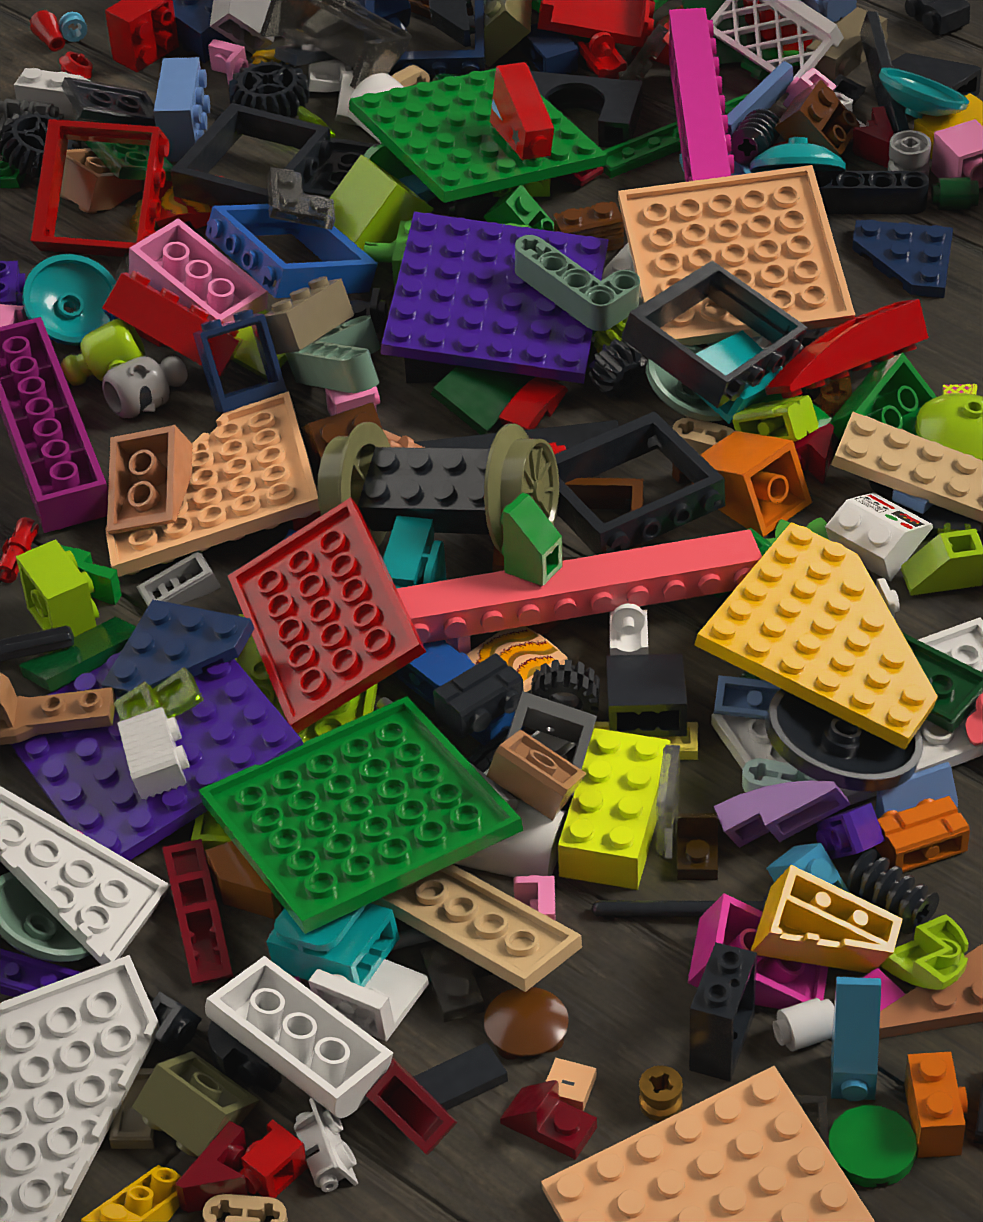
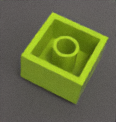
(57, 589)

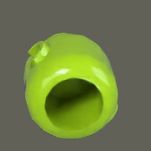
(102, 350)

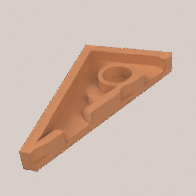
(937, 1009)

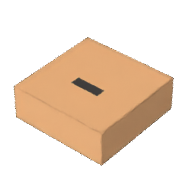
(574, 1081)

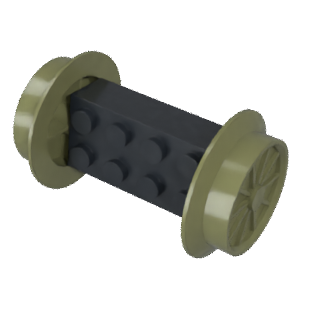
(453, 486)

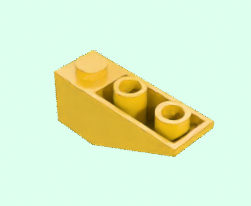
(145, 1200)

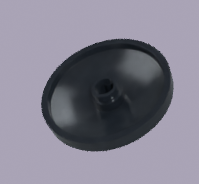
(836, 749)

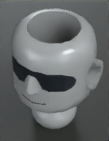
(142, 384)

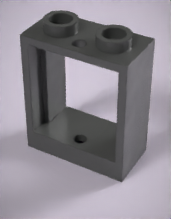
(557, 721)

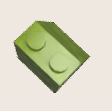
(373, 203)

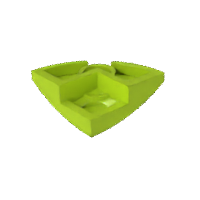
(933, 957)

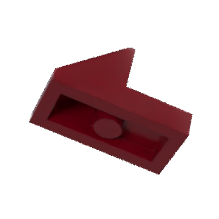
(874, 139)
(816, 451)
(548, 1120)
(214, 1170)

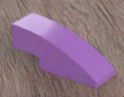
(779, 809)

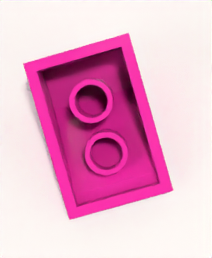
(778, 981)

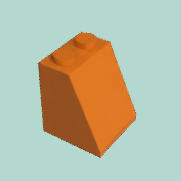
(760, 479)

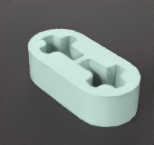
(773, 772)

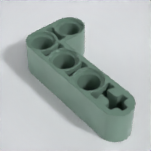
(573, 288)

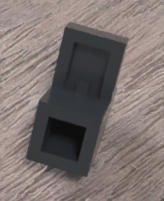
(233, 1058)

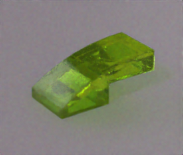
(174, 694)

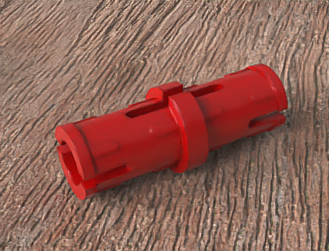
(18, 543)

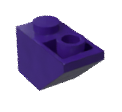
(850, 832)

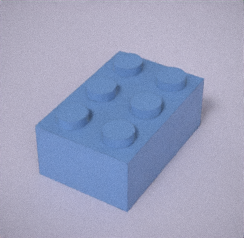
(181, 104)

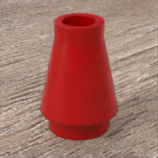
(46, 28)

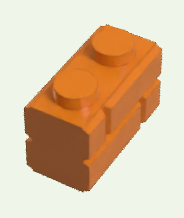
(923, 834)

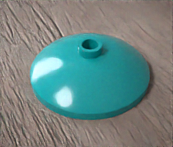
(921, 94)
(797, 154)
(71, 283)

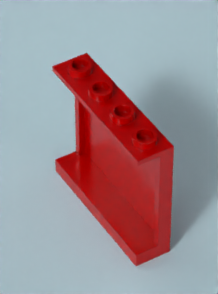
(623, 19)

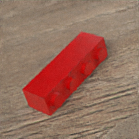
(167, 320)

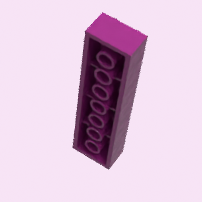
(47, 430)

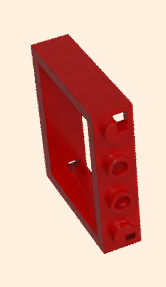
(52, 175)

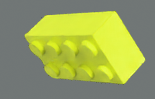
(613, 810)

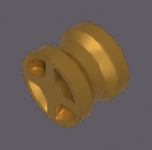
(666, 1102)

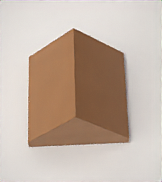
(534, 773)

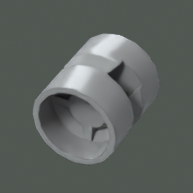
(909, 152)

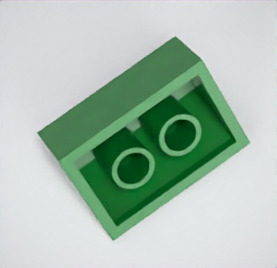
(888, 394)

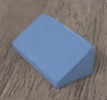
(743, 697)
(929, 783)

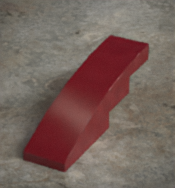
(197, 912)

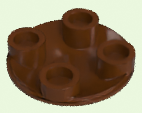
(526, 1022)

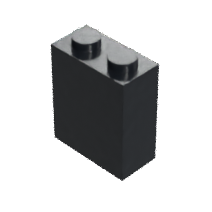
(647, 694)

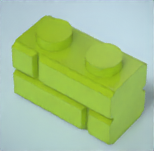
(778, 418)

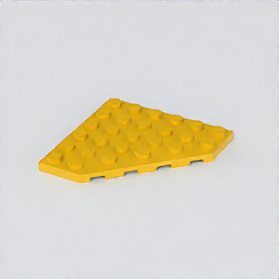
(823, 634)

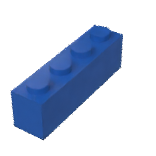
(438, 667)

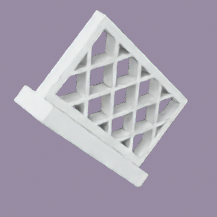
(794, 13)

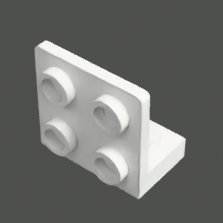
(379, 1004)

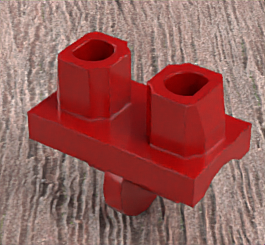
(602, 56)

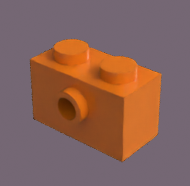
(935, 1104)

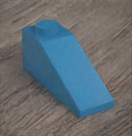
(855, 1038)

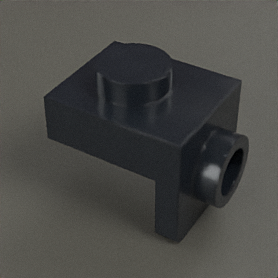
(175, 1021)

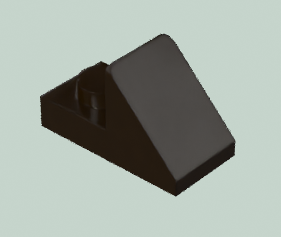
(697, 846)

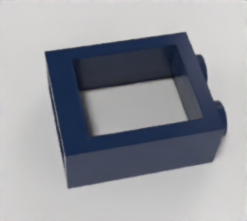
(251, 394)

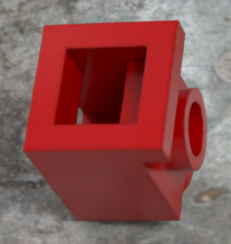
(273, 1161)

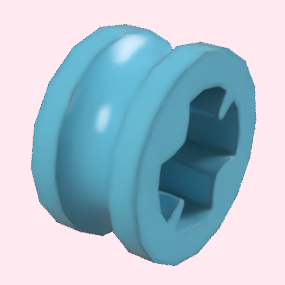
(75, 18)

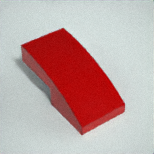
(532, 402)

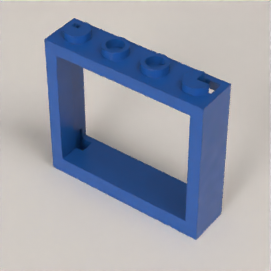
(234, 232)

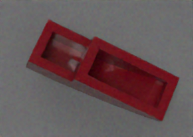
(411, 1107)

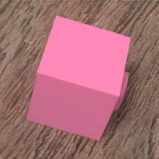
(959, 152)

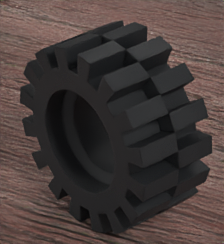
(569, 680)

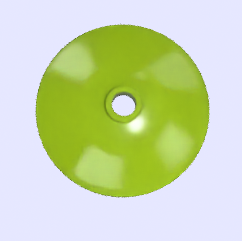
(953, 422)

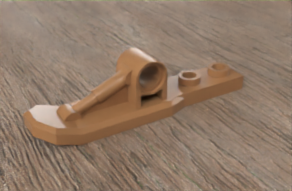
(63, 712)

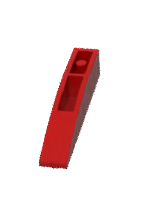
(853, 347)

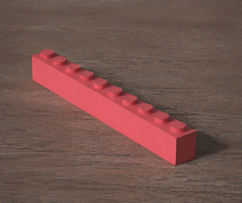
(581, 587)

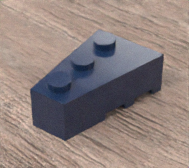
(194, 26)

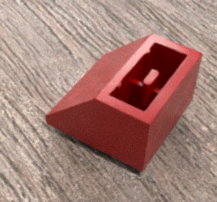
(141, 31)

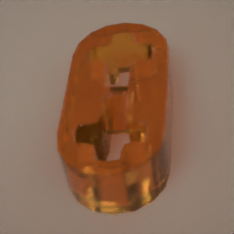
(840, 388)

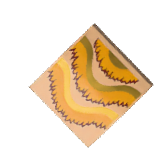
(521, 650)

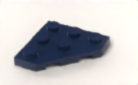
(909, 252)
(176, 638)

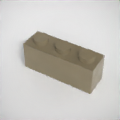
(850, 50)
(308, 314)

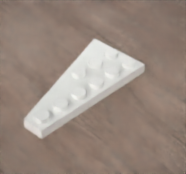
(77, 879)

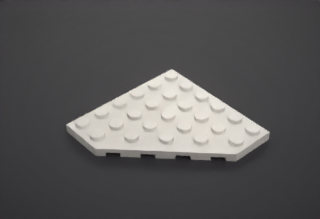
(62, 1079)

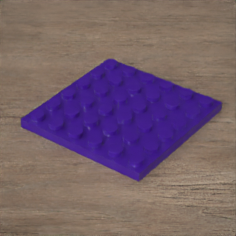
(470, 309)
(89, 771)

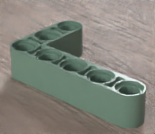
(339, 358)

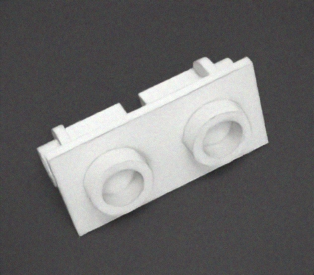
(335, 1159)

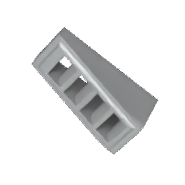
(198, 584)

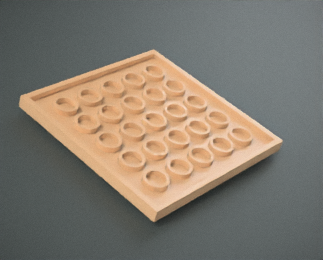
(755, 226)

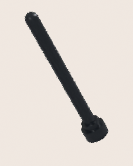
(658, 908)

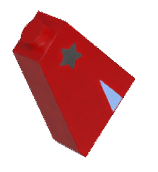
(520, 112)

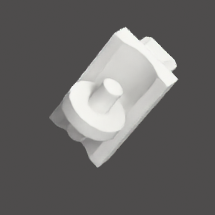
(628, 630)

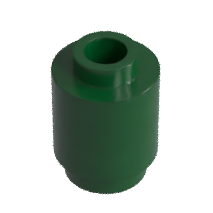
(955, 193)

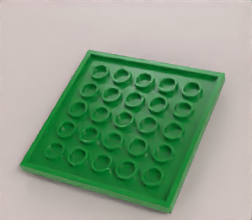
(452, 147)
(359, 813)

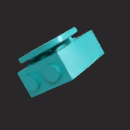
(413, 554)
(346, 946)

